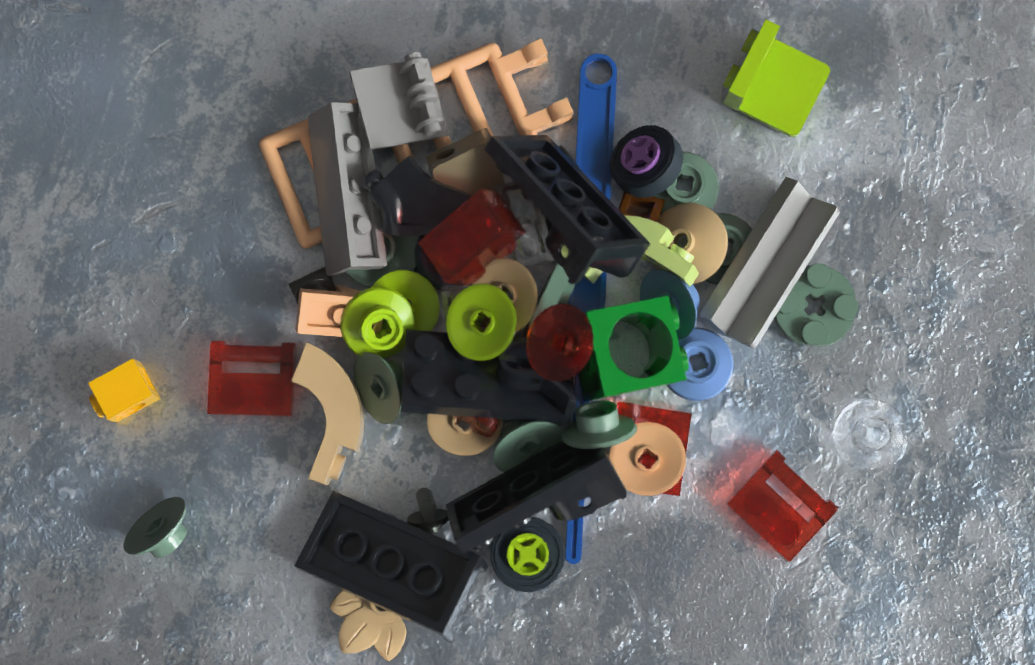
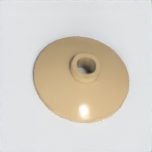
(705, 236)

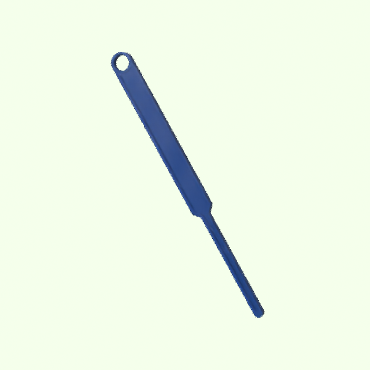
(593, 156)

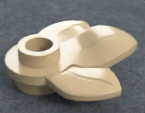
(368, 626)

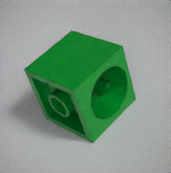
(666, 361)

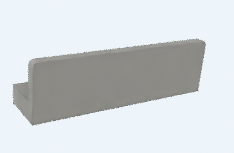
(347, 215)
(769, 264)

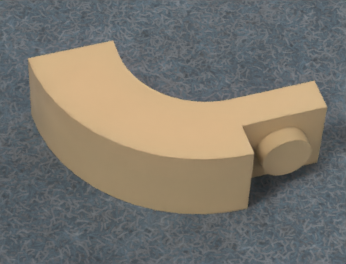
(342, 409)

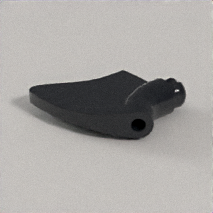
(411, 199)

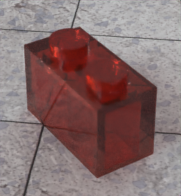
(473, 238)

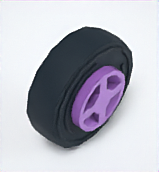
(647, 146)

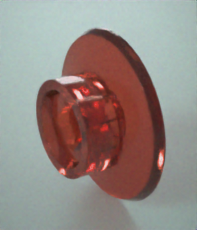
(547, 339)

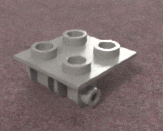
(399, 102)

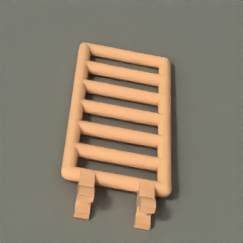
(502, 68)

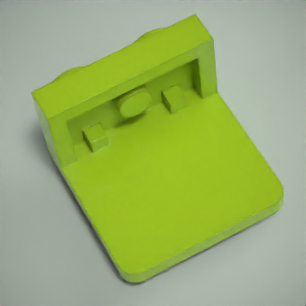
(775, 82)

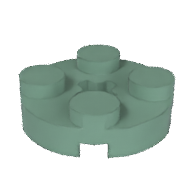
(838, 307)

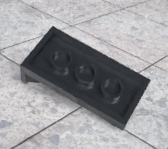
(579, 211)
(500, 388)
(547, 480)
(390, 564)

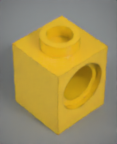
(122, 391)

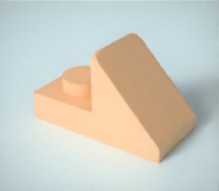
(321, 311)

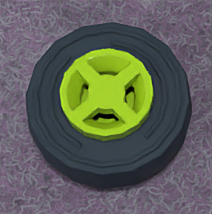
(528, 556)

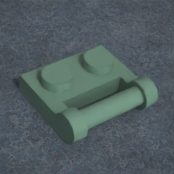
(555, 291)

